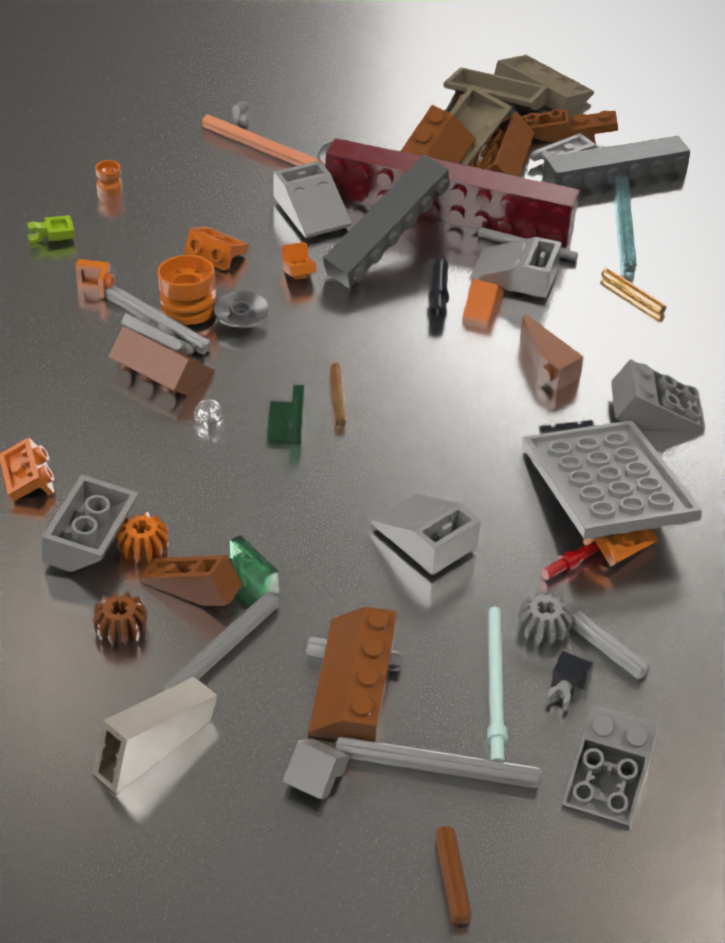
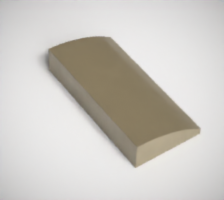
(500, 87)
(561, 90)
(481, 116)

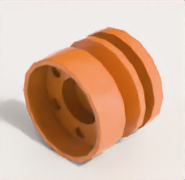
(187, 288)

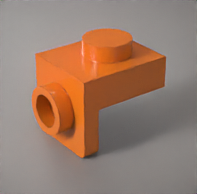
(297, 261)
(94, 275)

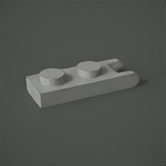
(571, 144)
(160, 333)

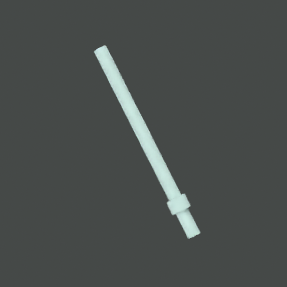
(497, 731)

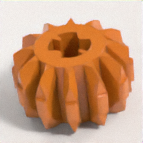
(142, 538)

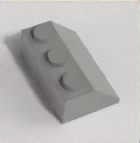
(86, 523)

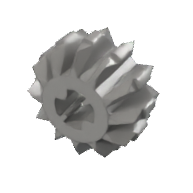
(544, 618)

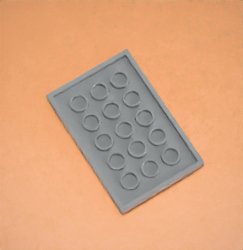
(610, 479)

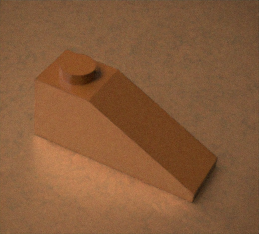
(550, 356)
(194, 578)

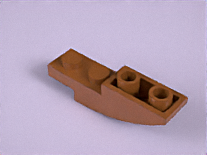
(556, 124)

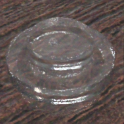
(208, 412)

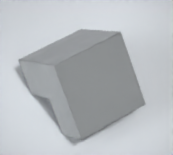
(315, 767)

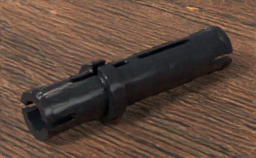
(439, 295)

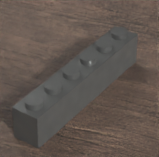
(605, 164)
(387, 221)

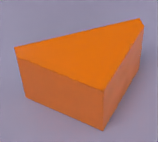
(482, 302)

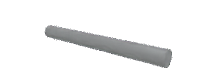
(507, 238)

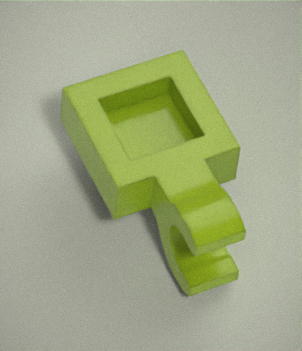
(55, 228)

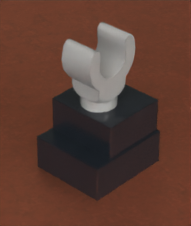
(569, 675)

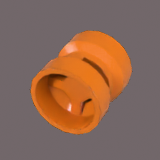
(108, 177)

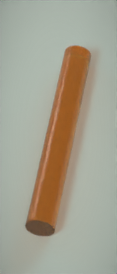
(633, 290)
(338, 395)

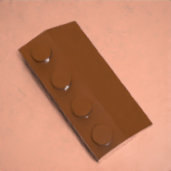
(506, 147)
(354, 675)

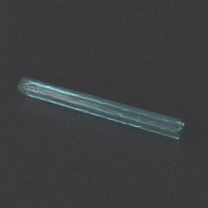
(626, 225)

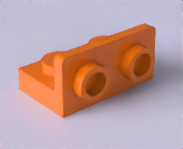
(214, 246)
(26, 469)
(622, 546)

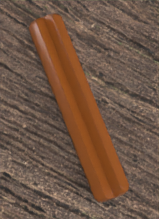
(453, 875)

